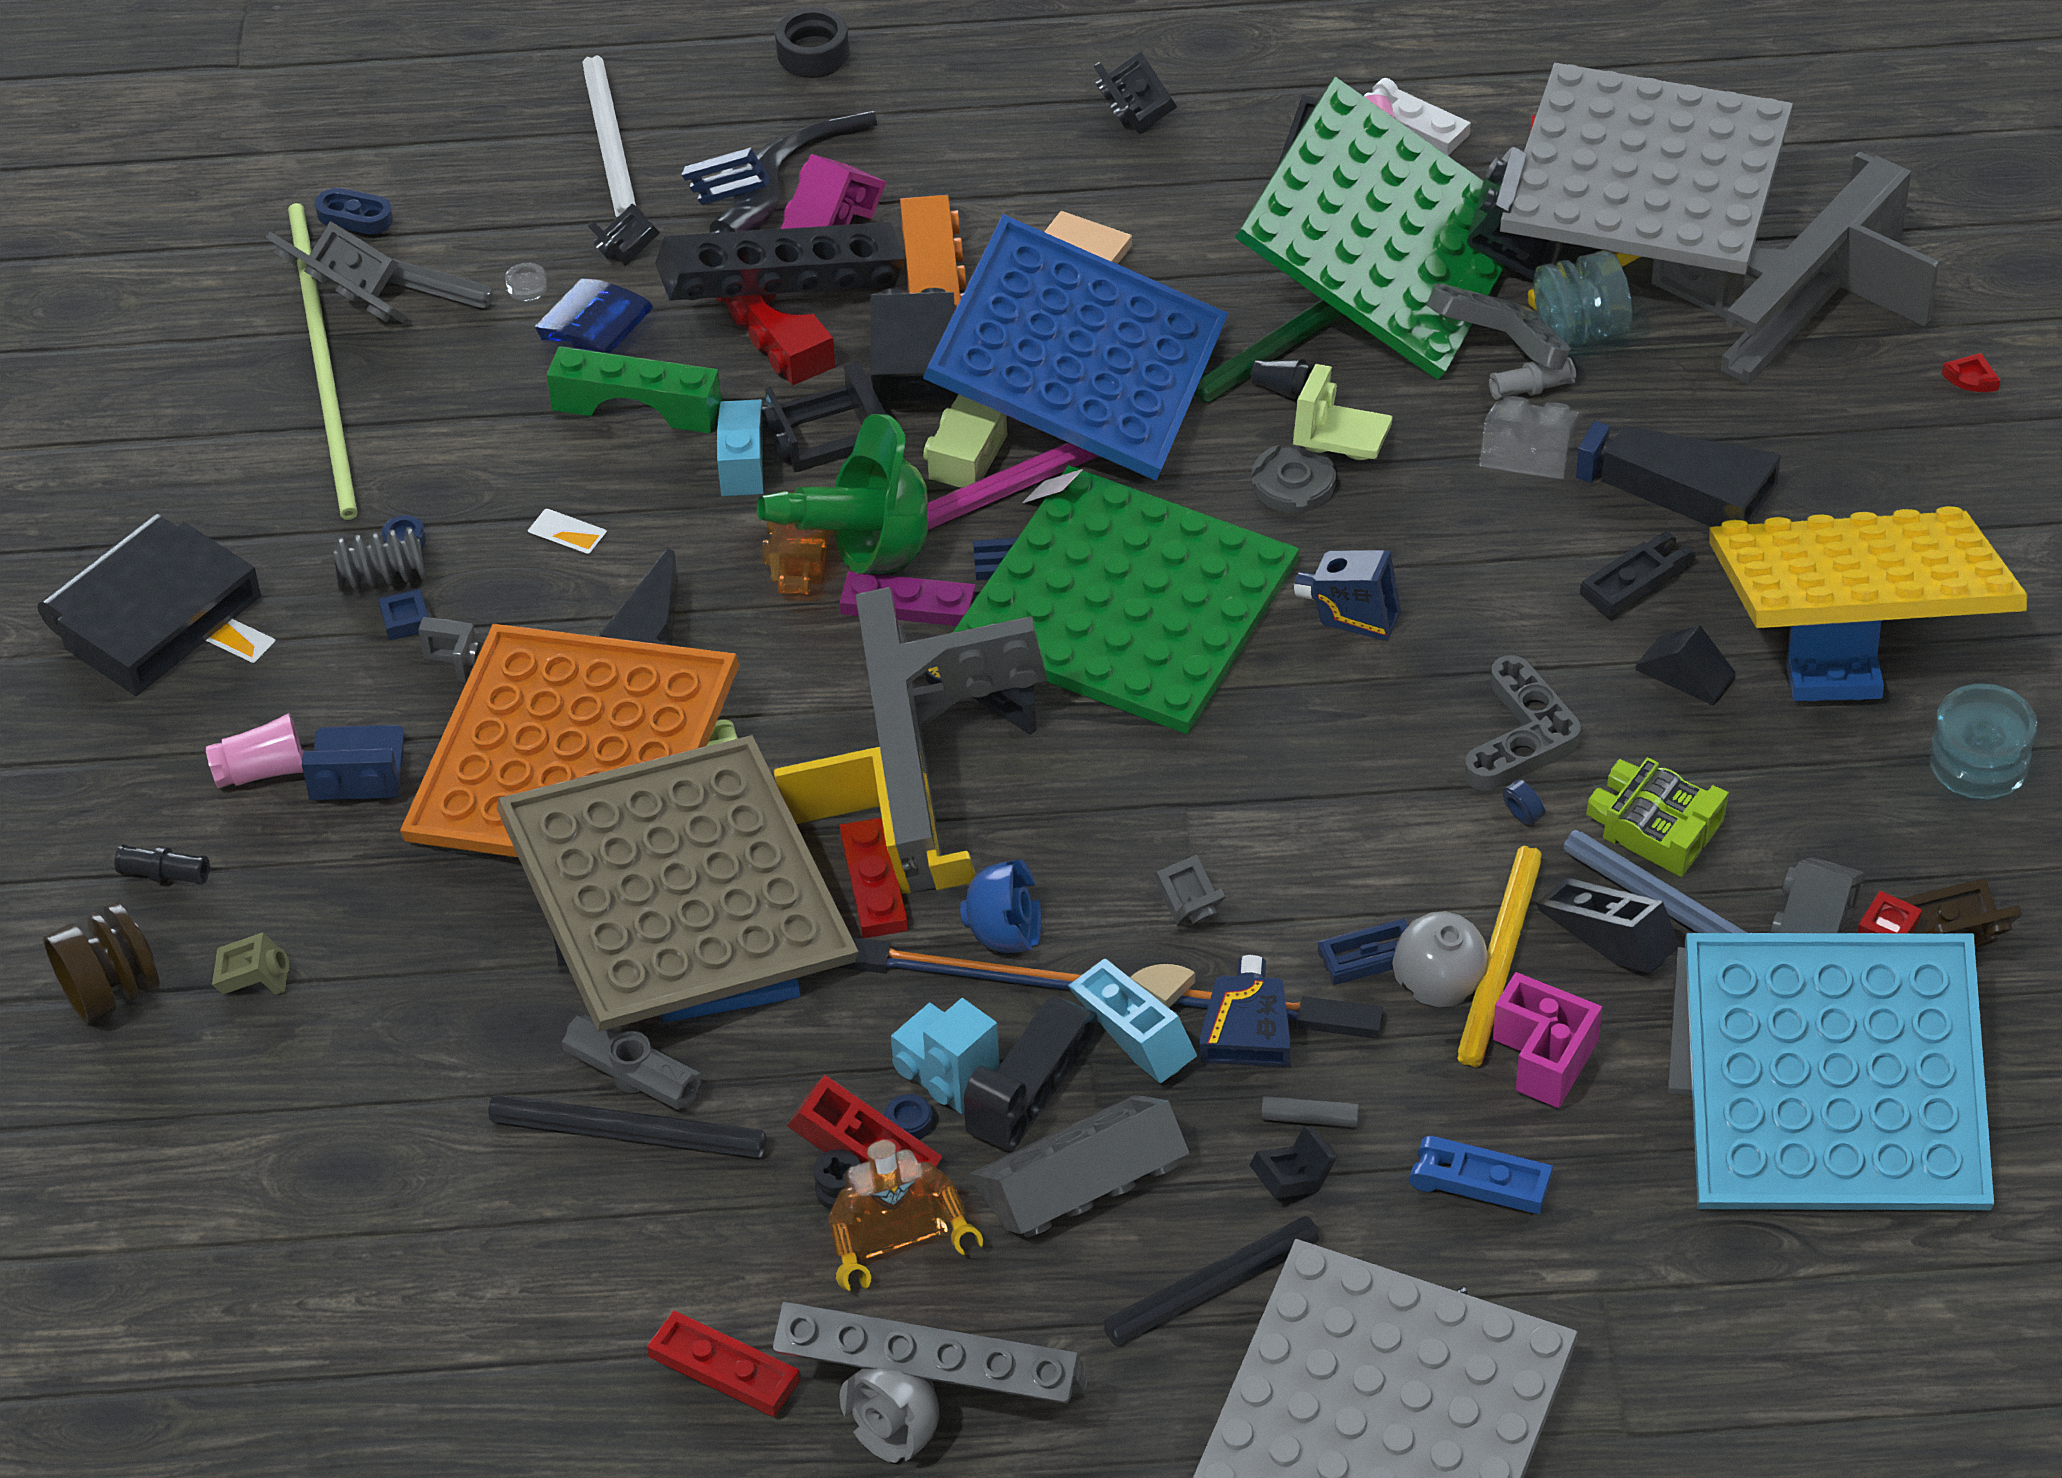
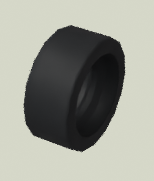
(809, 23)

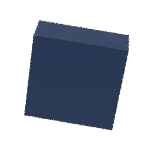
(1589, 451)
(402, 613)

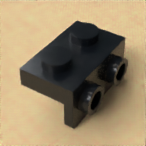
(1137, 92)

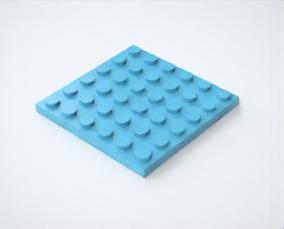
(1837, 1072)

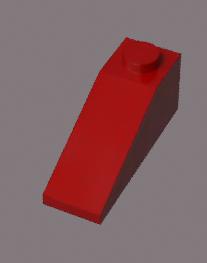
(840, 1120)

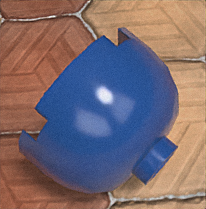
(1001, 908)

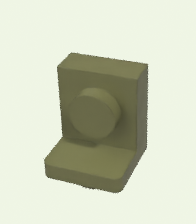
(251, 962)

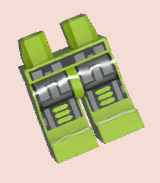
(1658, 814)

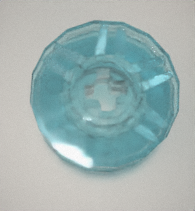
(1584, 298)

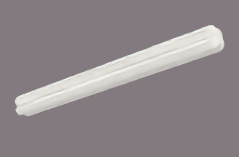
(608, 134)

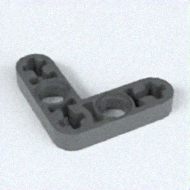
(1517, 320)
(1534, 733)

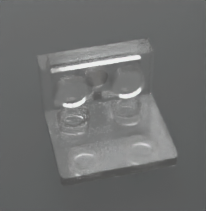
(1527, 437)

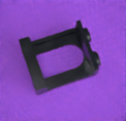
(781, 418)

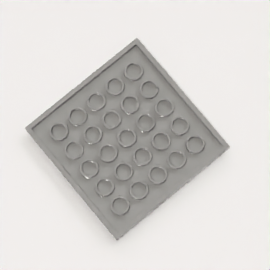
(1649, 168)
(1385, 1380)

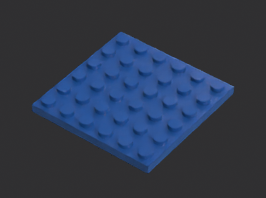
(1077, 347)

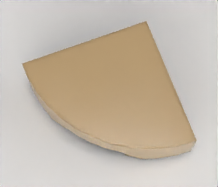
(1165, 981)

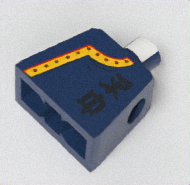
(1354, 592)
(1247, 1019)

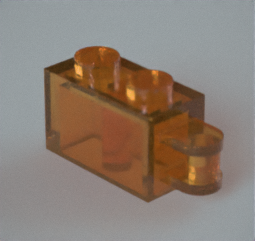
(795, 557)

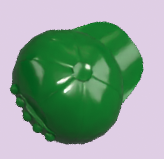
(874, 507)

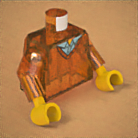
(891, 1206)

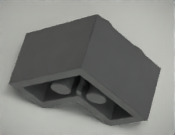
(1819, 897)

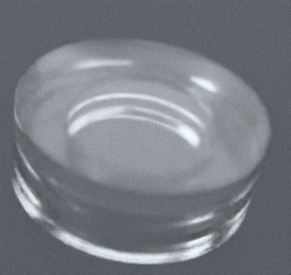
(526, 281)

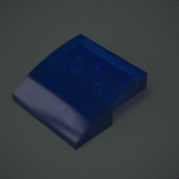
(594, 316)

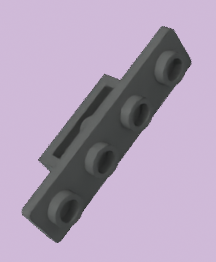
(348, 261)

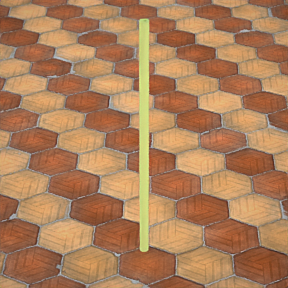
(323, 369)

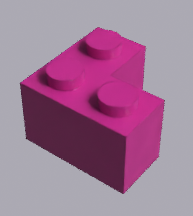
(831, 194)
(1551, 1032)

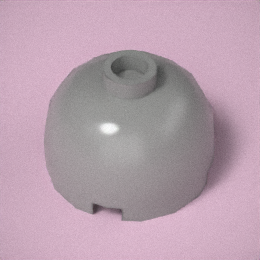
(1440, 958)
(892, 1411)

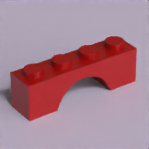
(794, 343)

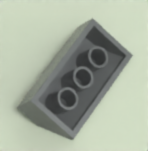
(1082, 1164)

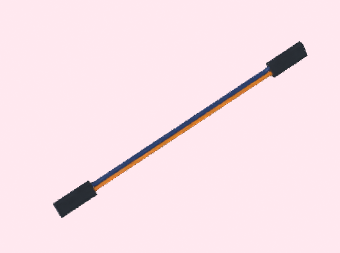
(1313, 1013)

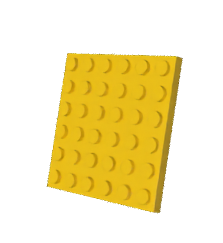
(1864, 568)

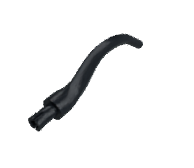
(755, 207)

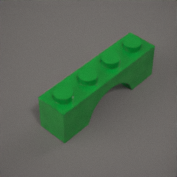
(679, 392)

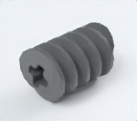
(378, 559)

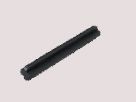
(1208, 1281)

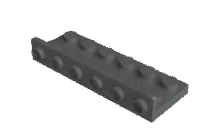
(930, 1353)

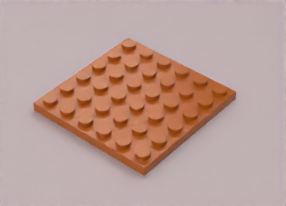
(558, 711)

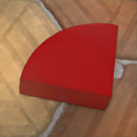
(1971, 374)

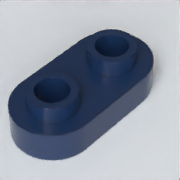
(354, 210)

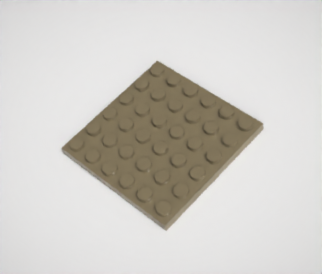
(675, 882)

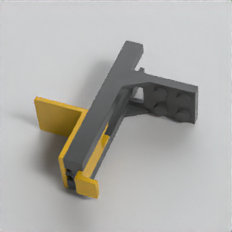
(897, 772)

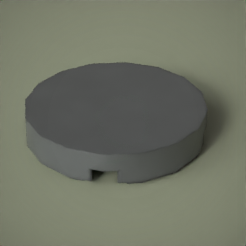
(1293, 478)

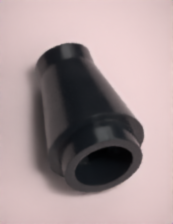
(1282, 376)

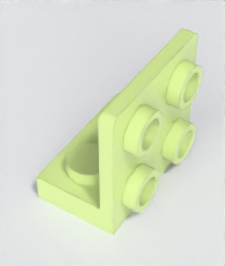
(1336, 428)

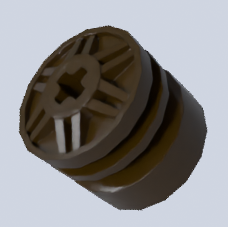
(94, 965)

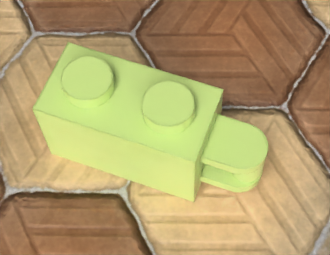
(965, 443)

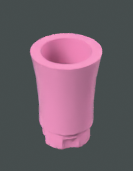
(257, 754)

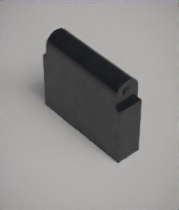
(149, 601)

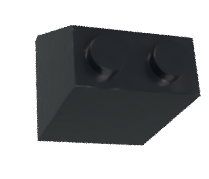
(904, 340)

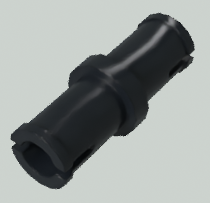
(162, 864)

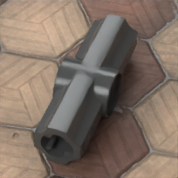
(632, 1062)

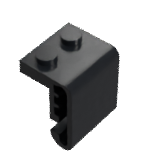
(1497, 196)

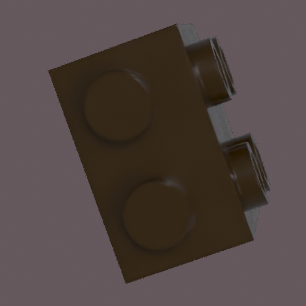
(1963, 910)

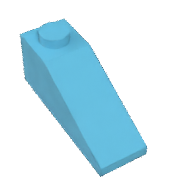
(740, 447)
(1135, 1020)

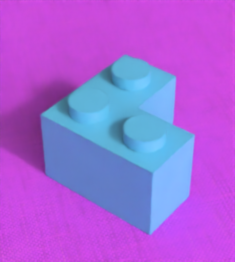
(946, 1049)

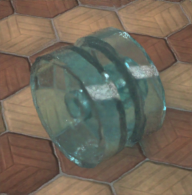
(1983, 741)

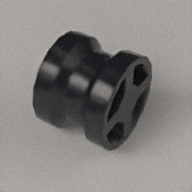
(827, 1174)

